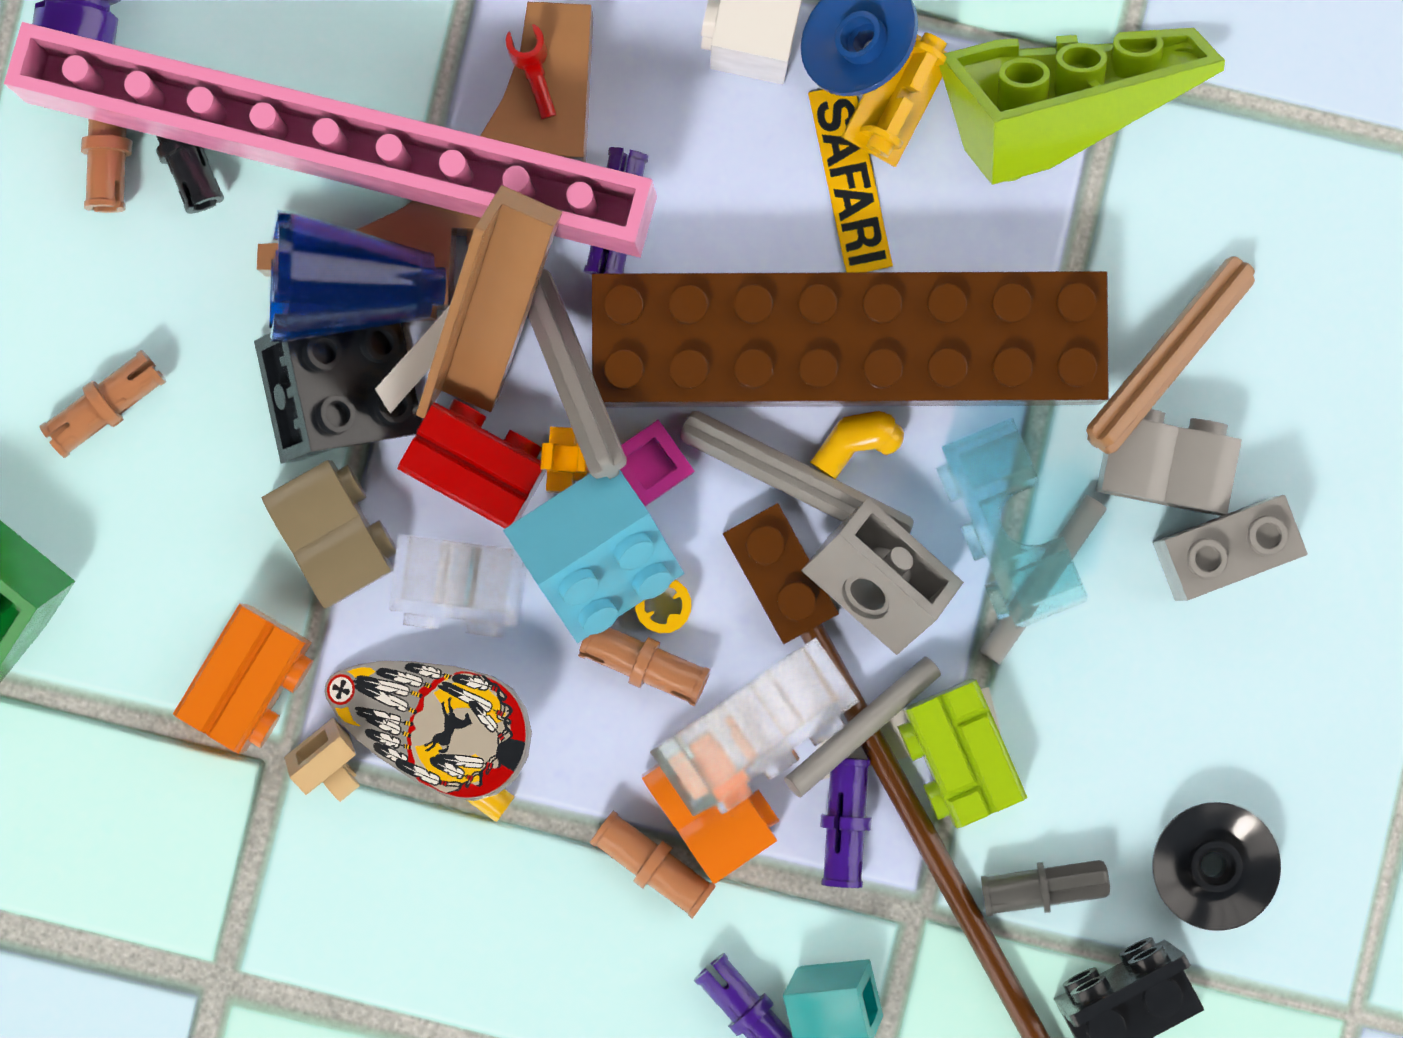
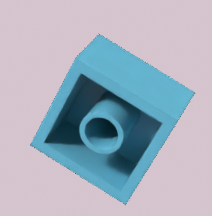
(594, 553)

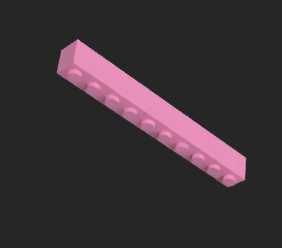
(323, 136)

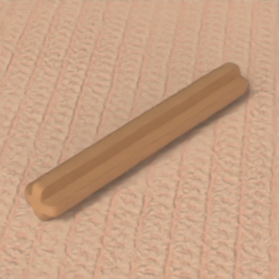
(1170, 355)

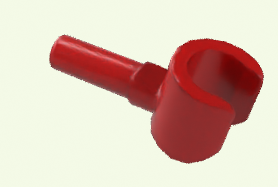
(532, 65)

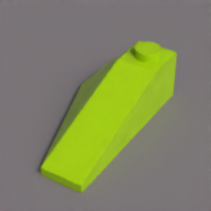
(1049, 103)

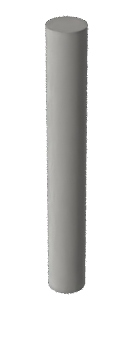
(1074, 534)
(862, 726)

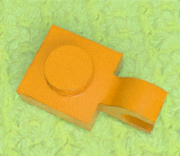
(562, 460)

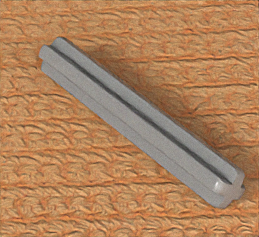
(574, 381)
(778, 469)

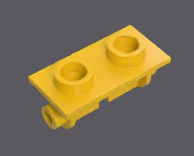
(892, 112)

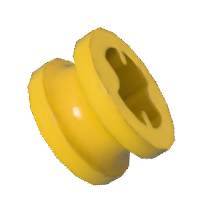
(674, 621)

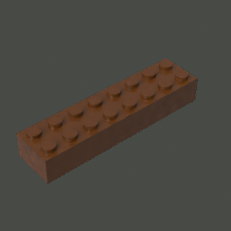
(850, 339)

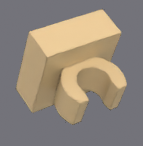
(324, 759)

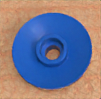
(836, 39)

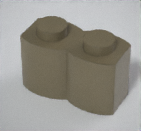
(330, 533)

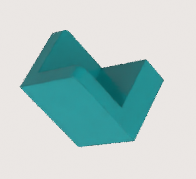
(833, 1001)

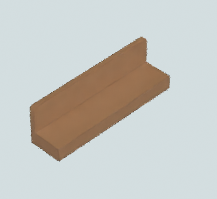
(491, 300)

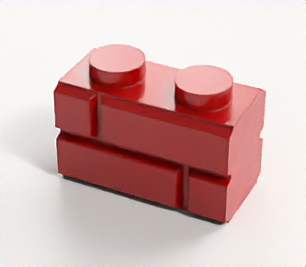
(473, 464)

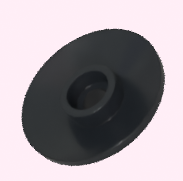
(1248, 871)

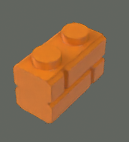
(243, 680)

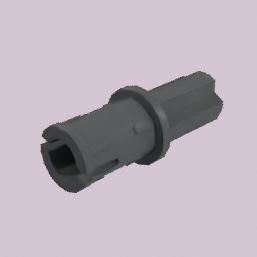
(1045, 887)

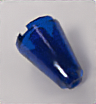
(345, 280)

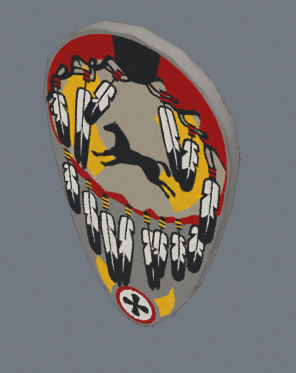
(435, 724)

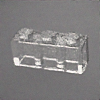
(756, 730)

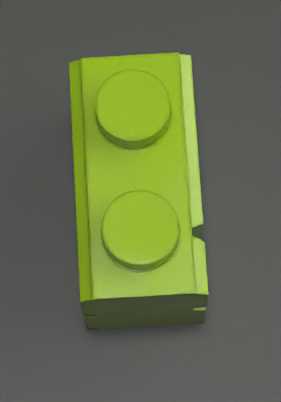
(962, 753)

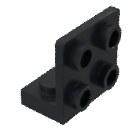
(326, 394)
(1132, 998)

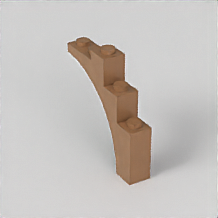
(515, 121)

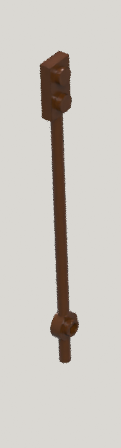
(798, 607)

